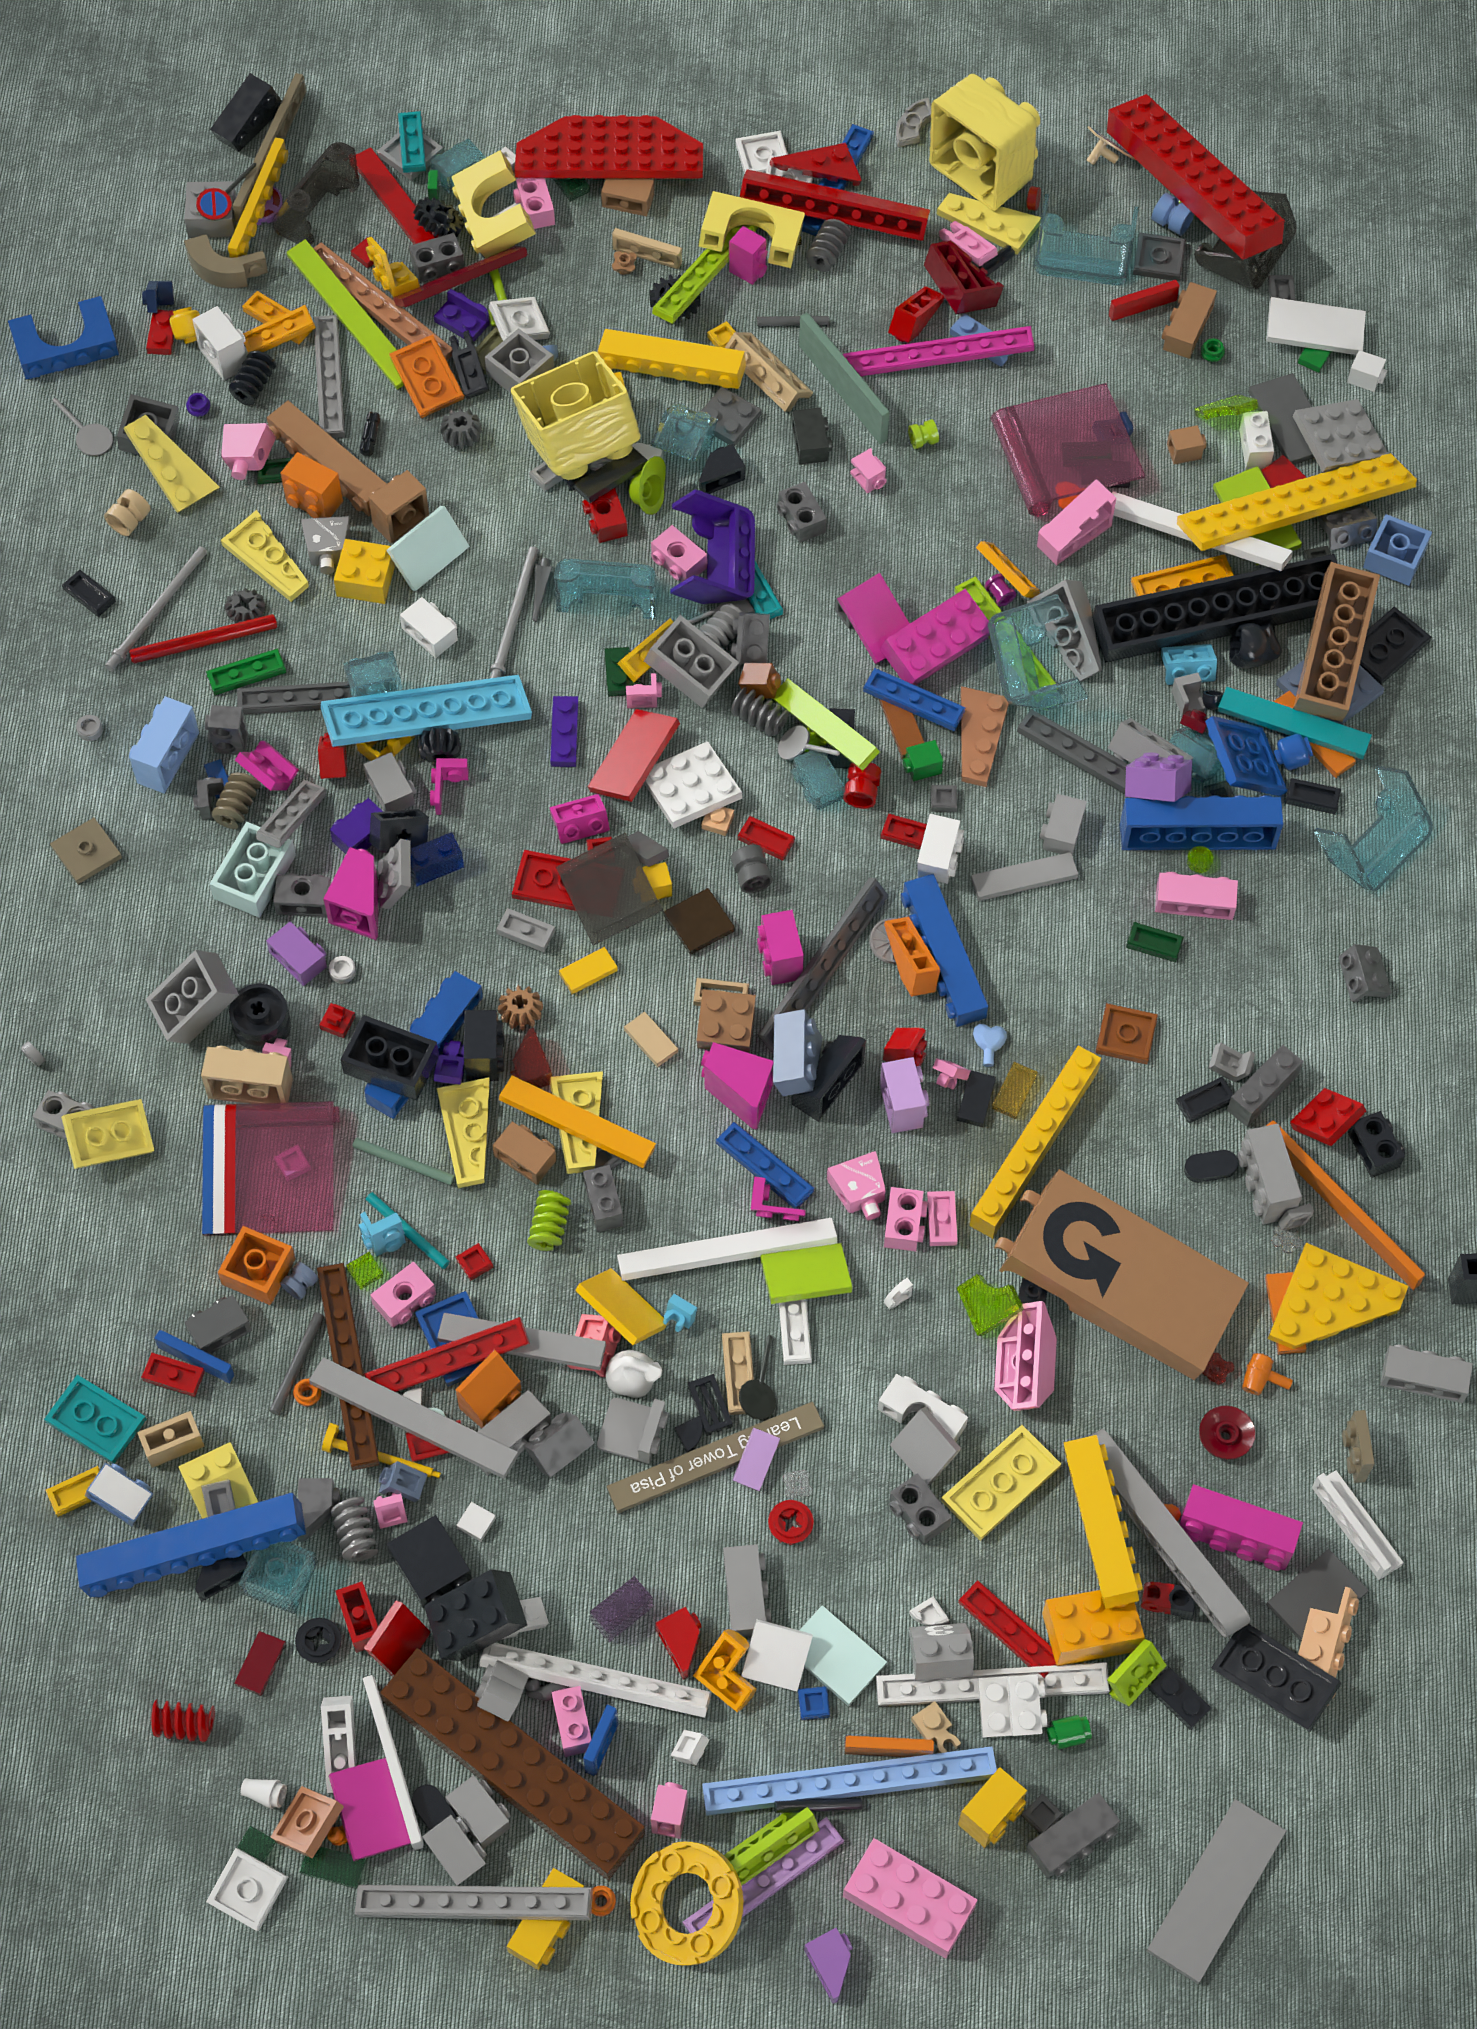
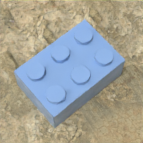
(164, 744)

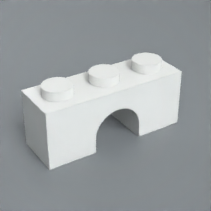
(905, 1397)

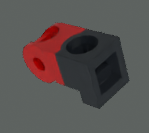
(1169, 1599)

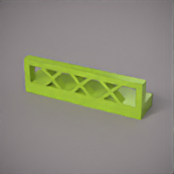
(771, 1843)

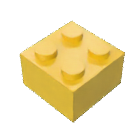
(364, 571)
(992, 1808)

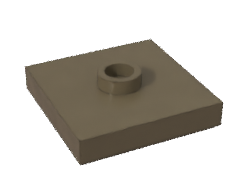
(86, 850)

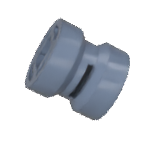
(299, 1280)

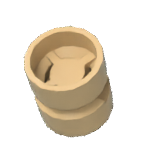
(127, 512)

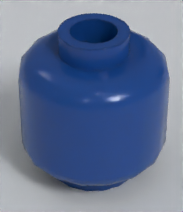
(1293, 751)

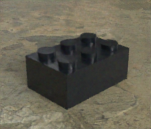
(389, 1057)
(475, 1615)

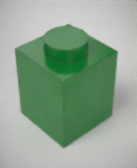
(923, 760)

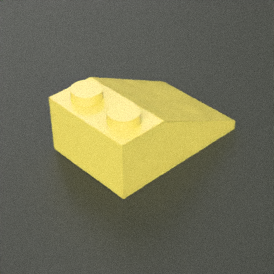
(215, 1467)

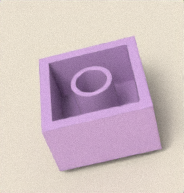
(903, 1094)

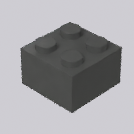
(160, 413)

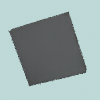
(1159, 256)

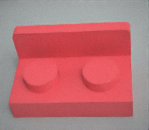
(599, 1329)

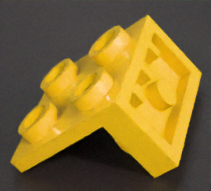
(394, 276)

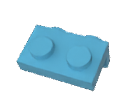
(383, 1235)

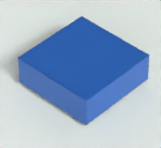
(813, 1703)

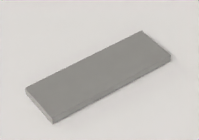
(1216, 1891)

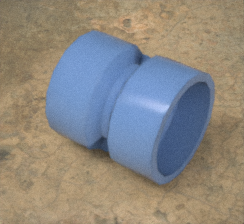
(1172, 213)

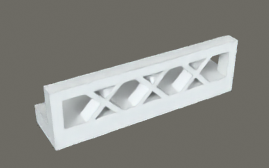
(1357, 1524)

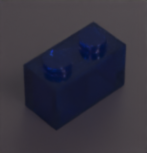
(435, 859)

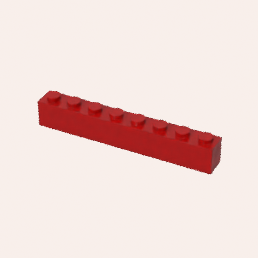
(836, 204)

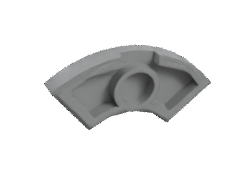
(912, 122)

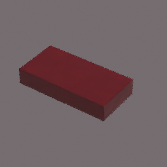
(260, 1663)

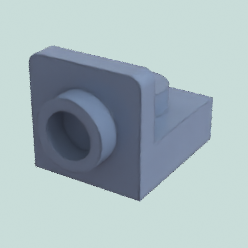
(402, 1480)

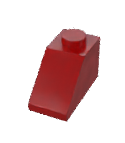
(680, 1638)

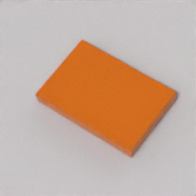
(426, 376)

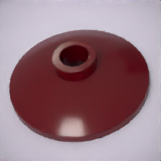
(1228, 1420)

